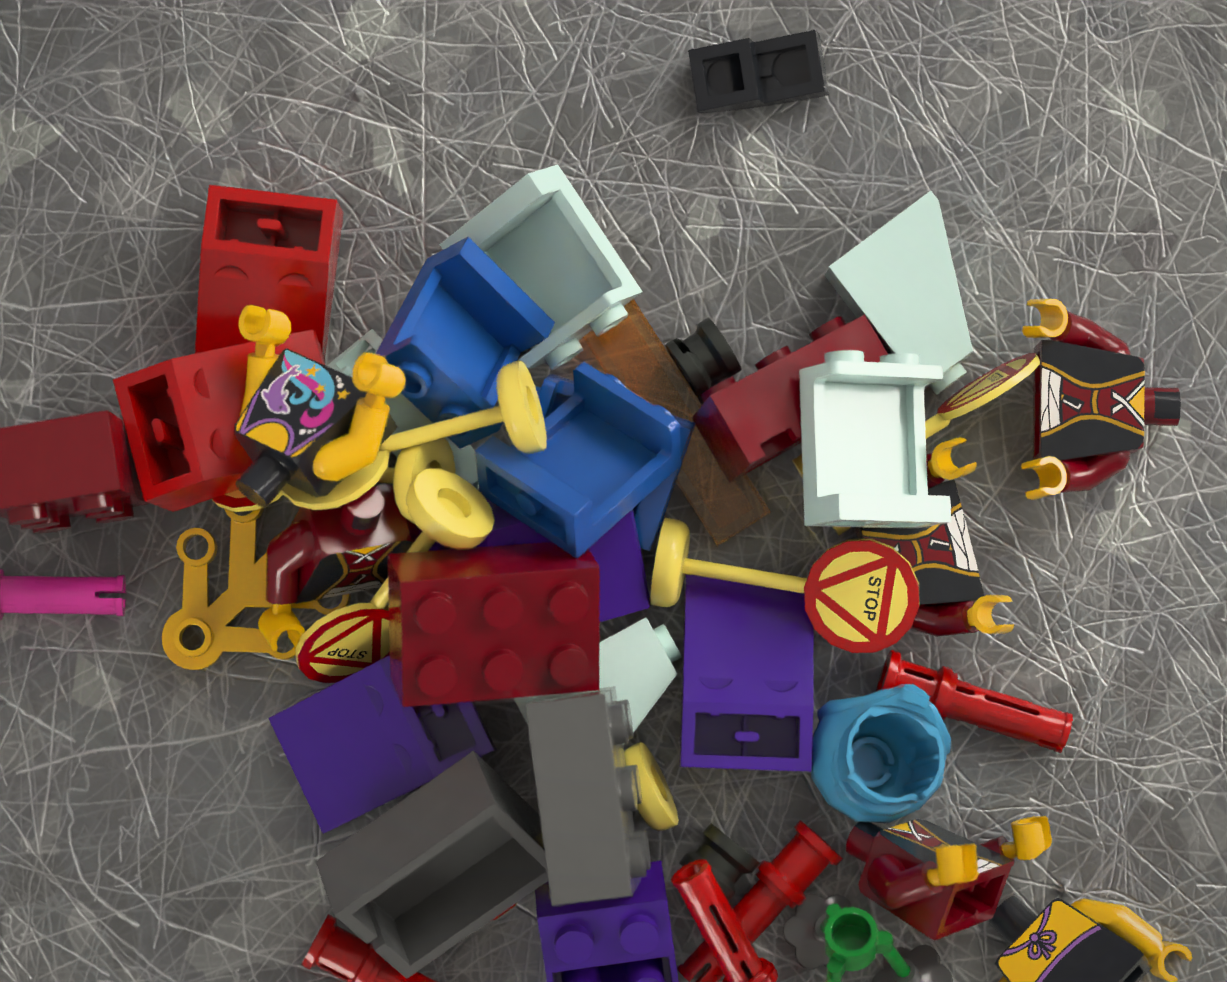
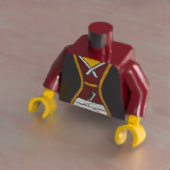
(1087, 402)
(331, 556)
(944, 559)
(938, 877)

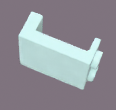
(557, 257)
(867, 442)

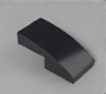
(758, 73)

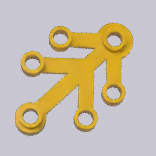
(244, 590)

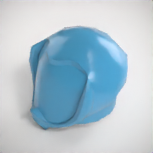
(908, 738)

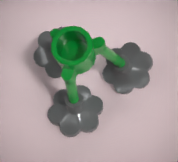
(847, 940)

